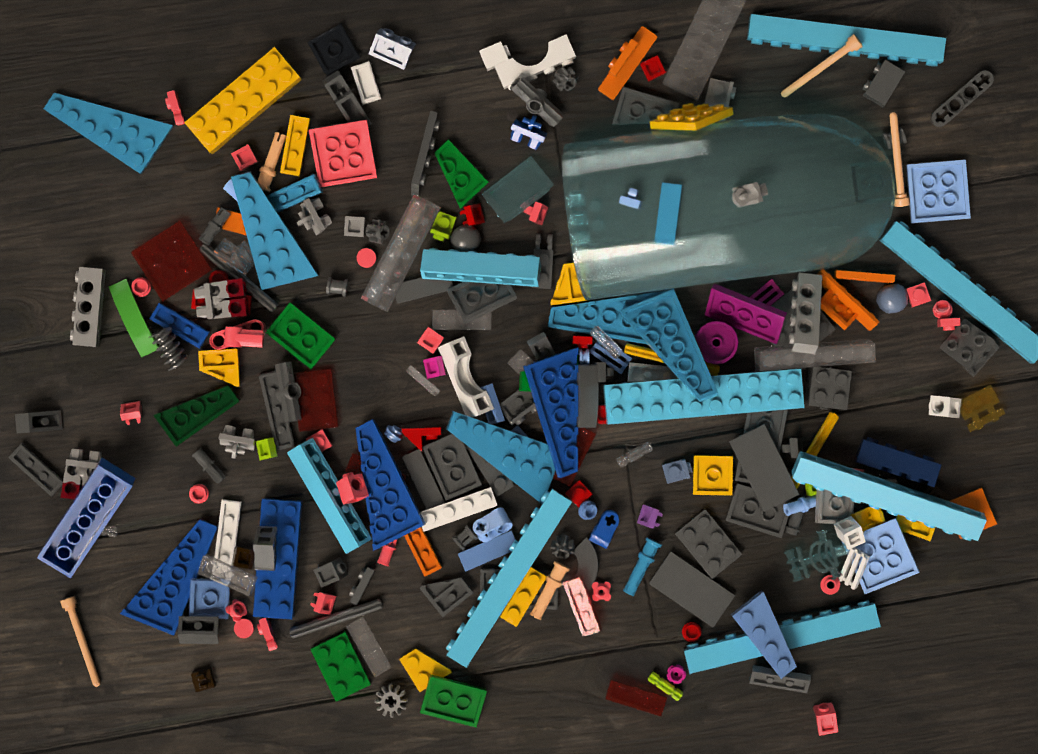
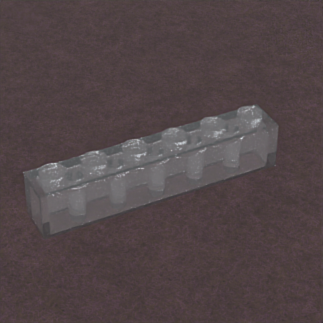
(400, 252)
(826, 355)

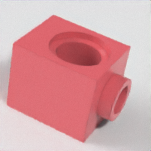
(352, 488)

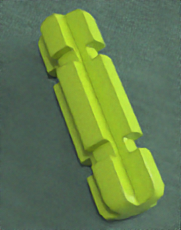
(665, 686)

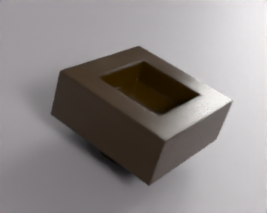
(243, 558)

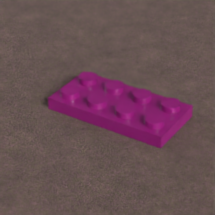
(745, 313)

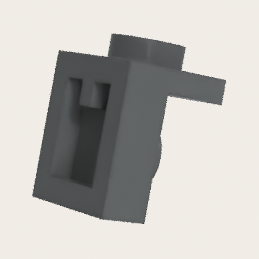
(331, 572)

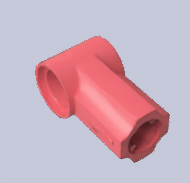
(241, 337)

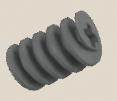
(169, 347)

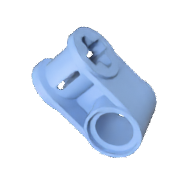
(494, 524)

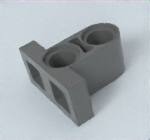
(265, 548)

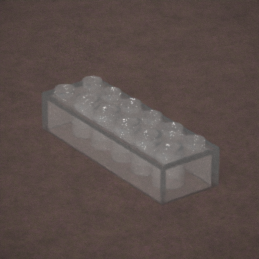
(702, 46)

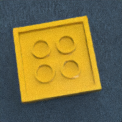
(691, 117)

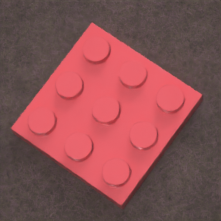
(343, 153)

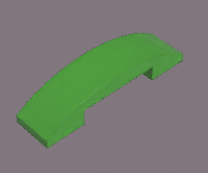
(132, 317)

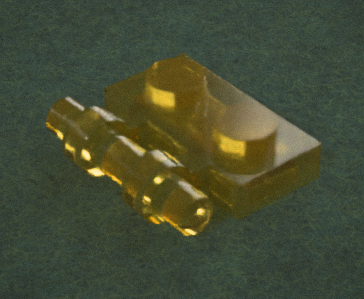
(978, 402)

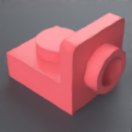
(825, 718)

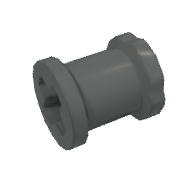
(888, 140)
(337, 286)
(464, 537)

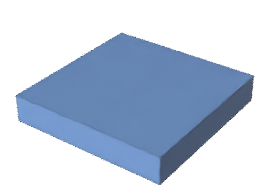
(208, 598)

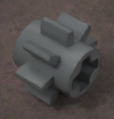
(565, 79)
(377, 231)
(562, 546)

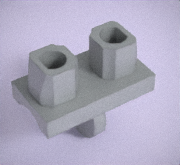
(749, 194)
(310, 217)
(237, 444)

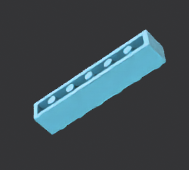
(480, 267)
(323, 488)

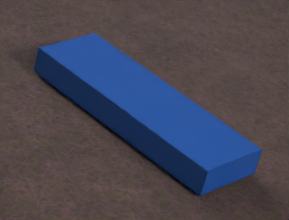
(181, 326)

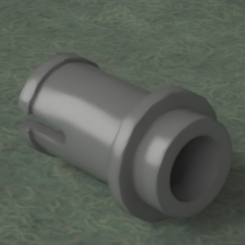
(794, 523)

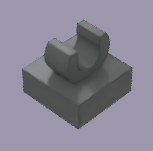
(603, 371)
(794, 447)

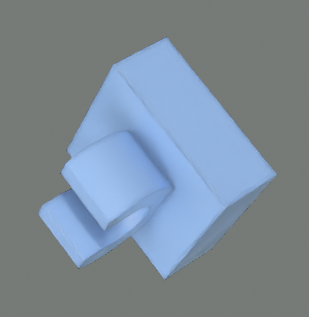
(631, 199)

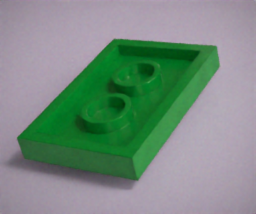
(300, 335)
(340, 666)
(453, 701)

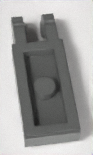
(546, 260)

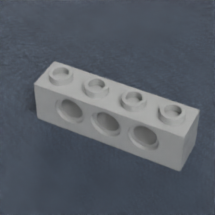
(94, 316)
(806, 341)

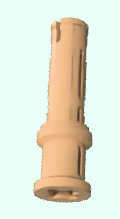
(267, 172)
(553, 581)

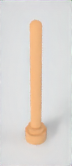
(852, 44)
(901, 197)
(70, 605)

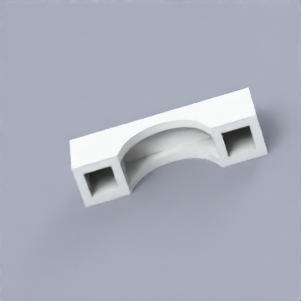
(559, 53)
(456, 360)

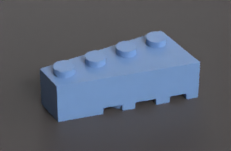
(763, 630)

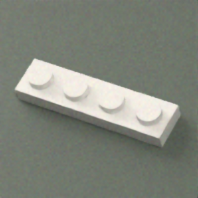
(458, 509)

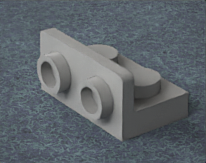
(720, 93)

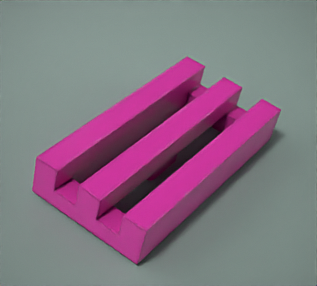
(775, 288)

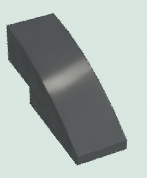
(344, 98)
(587, 395)

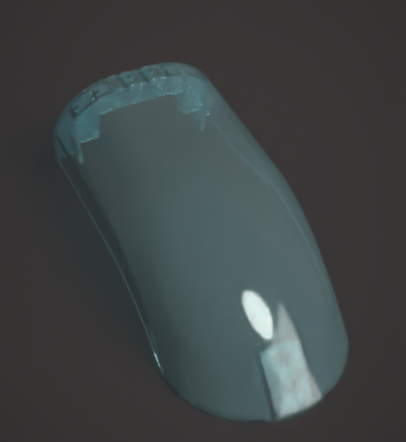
(822, 208)

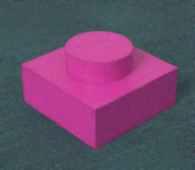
(434, 367)

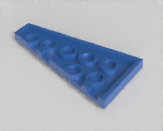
(556, 400)
(389, 500)
(168, 589)

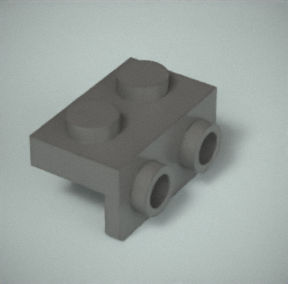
(517, 406)

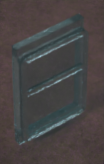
(518, 190)

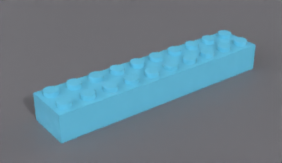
(674, 401)

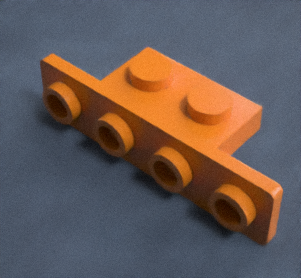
(625, 65)
(842, 305)

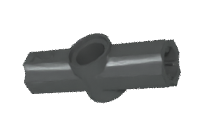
(536, 101)
(288, 392)

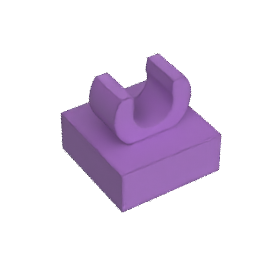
(648, 516)

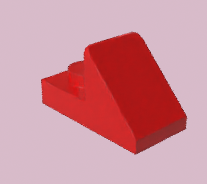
(415, 435)

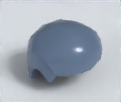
(892, 298)

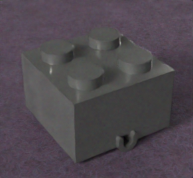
(827, 388)

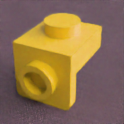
(869, 517)

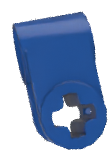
(603, 532)

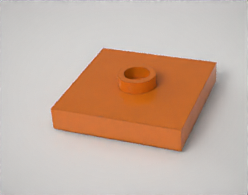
(977, 501)

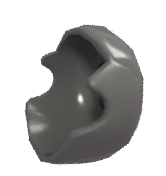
(465, 238)

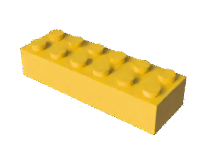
(243, 101)

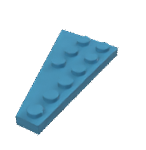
(121, 134)
(272, 245)

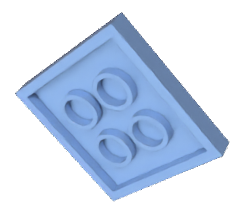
(938, 191)
(889, 556)

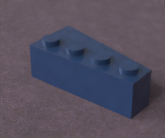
(898, 463)

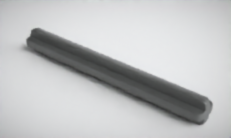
(251, 288)
(335, 618)

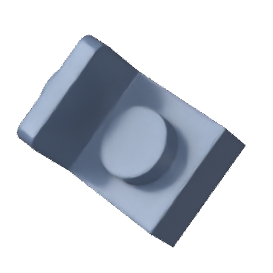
(677, 470)

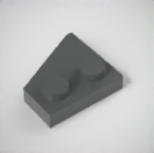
(447, 594)

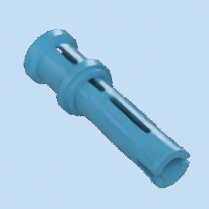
(646, 557)

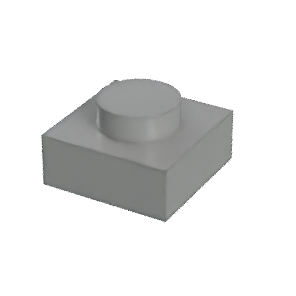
(354, 226)

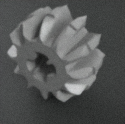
(396, 696)

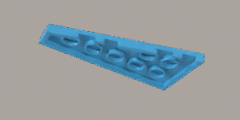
(601, 313)
(668, 333)
(514, 455)

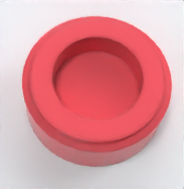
(366, 258)
(244, 628)

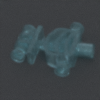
(835, 552)

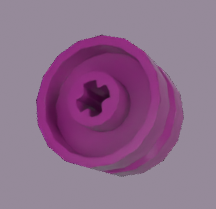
(726, 337)

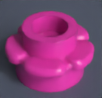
(676, 679)

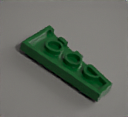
(190, 417)

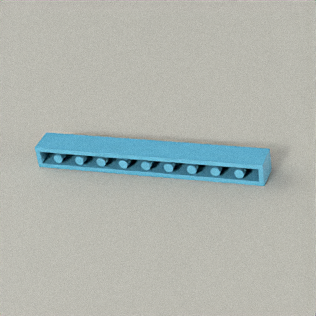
(833, 37)
(962, 290)
(888, 496)
(509, 577)
(796, 634)

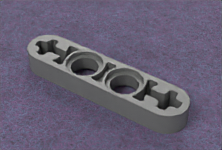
(962, 99)

